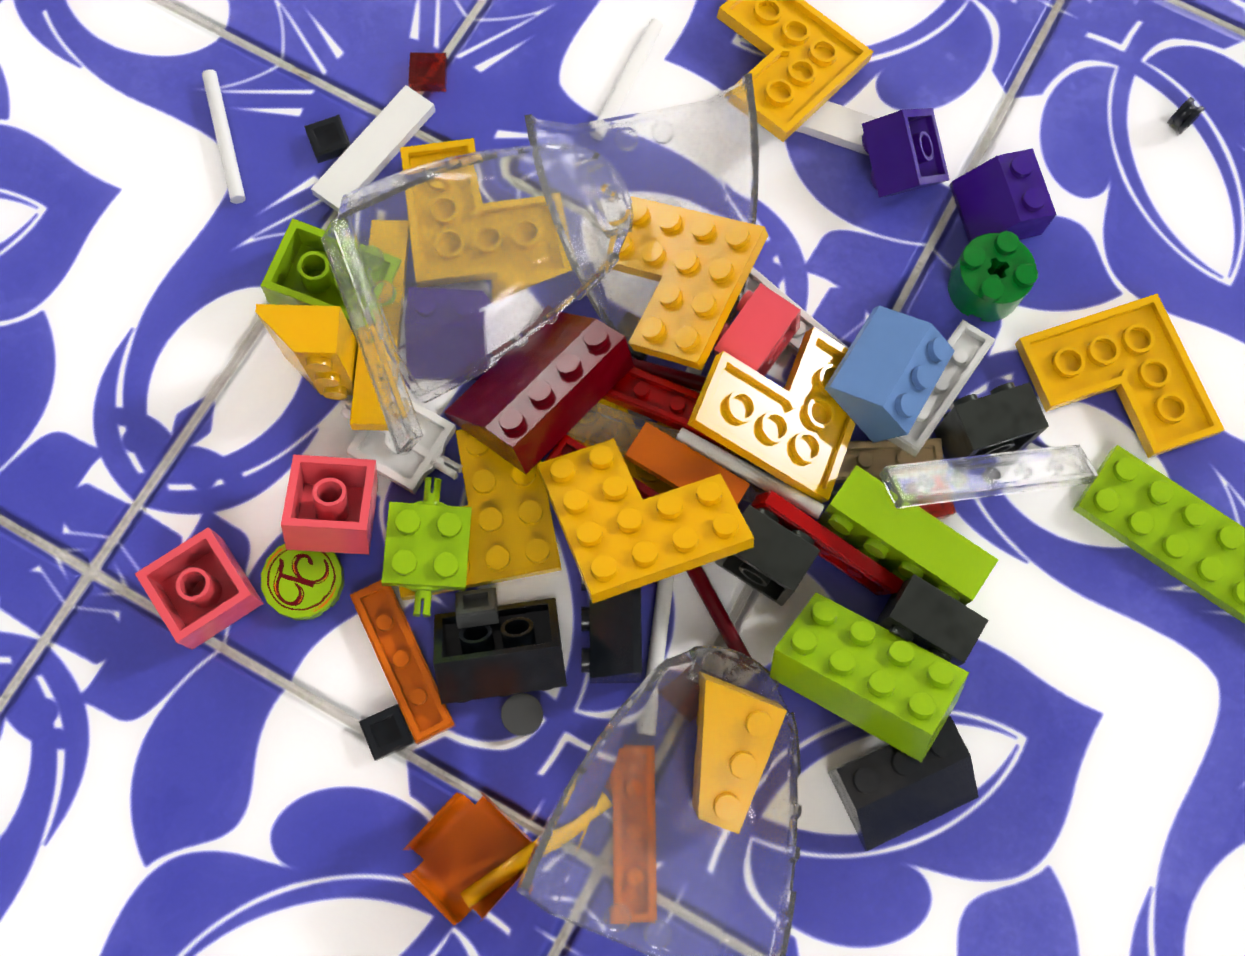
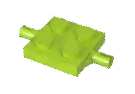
(426, 546)

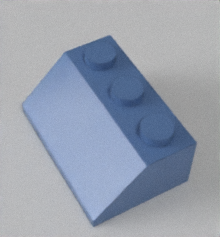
(889, 373)

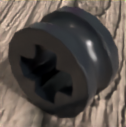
(1185, 115)

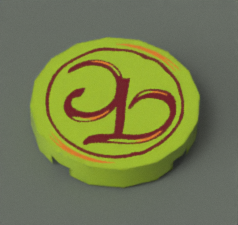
(302, 582)

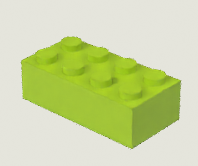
(906, 538)
(868, 675)

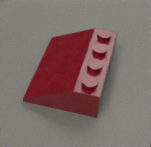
(543, 388)

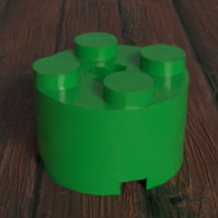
(992, 276)

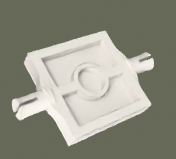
(410, 467)

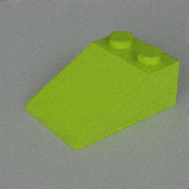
(302, 271)

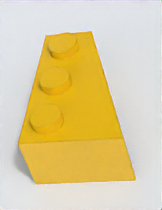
(731, 750)

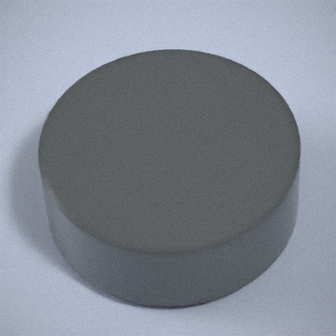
(522, 714)

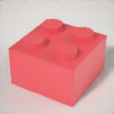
(760, 329)
(330, 504)
(199, 589)

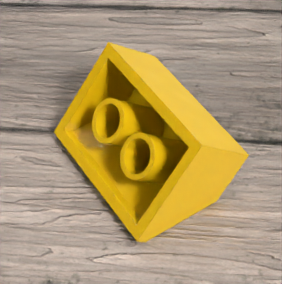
(316, 344)

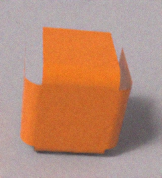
(461, 848)

